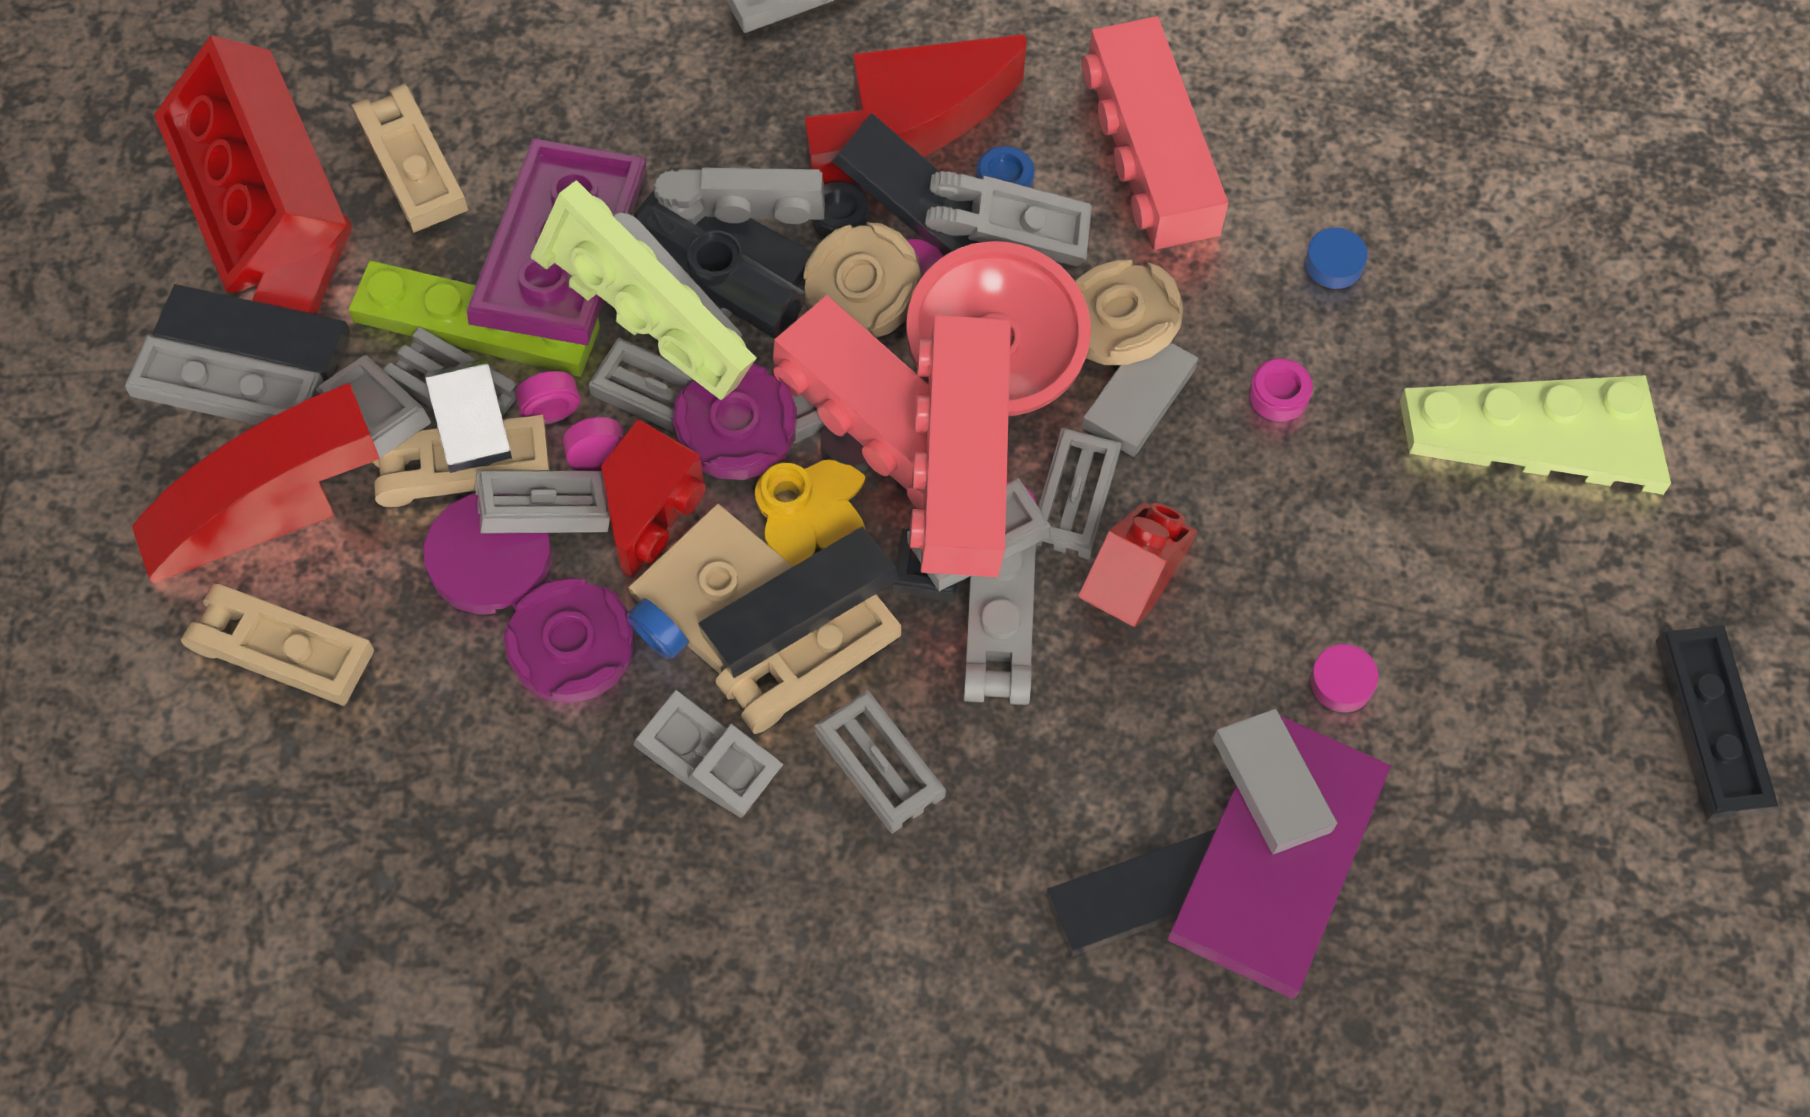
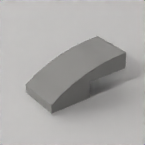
(707, 755)

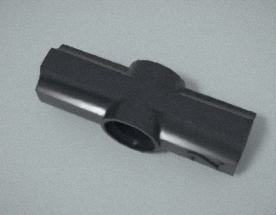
(741, 286)

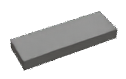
(217, 381)

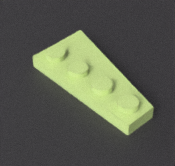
(648, 299)
(1565, 426)

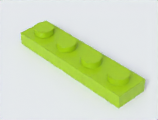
(410, 299)

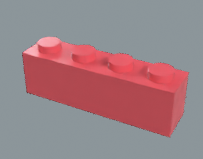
(1154, 134)
(855, 388)
(965, 446)

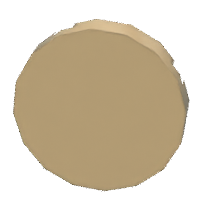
(866, 273)
(1130, 311)

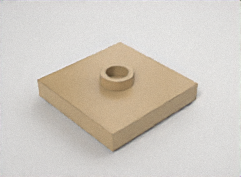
(705, 573)

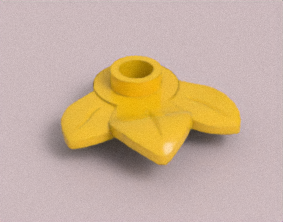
(817, 515)

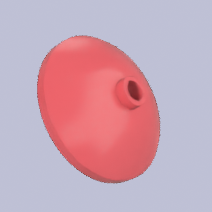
(1014, 284)

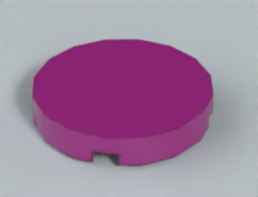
(742, 431)
(482, 569)
(569, 640)

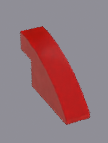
(921, 95)
(255, 485)

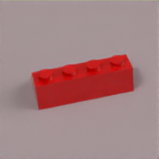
(247, 163)

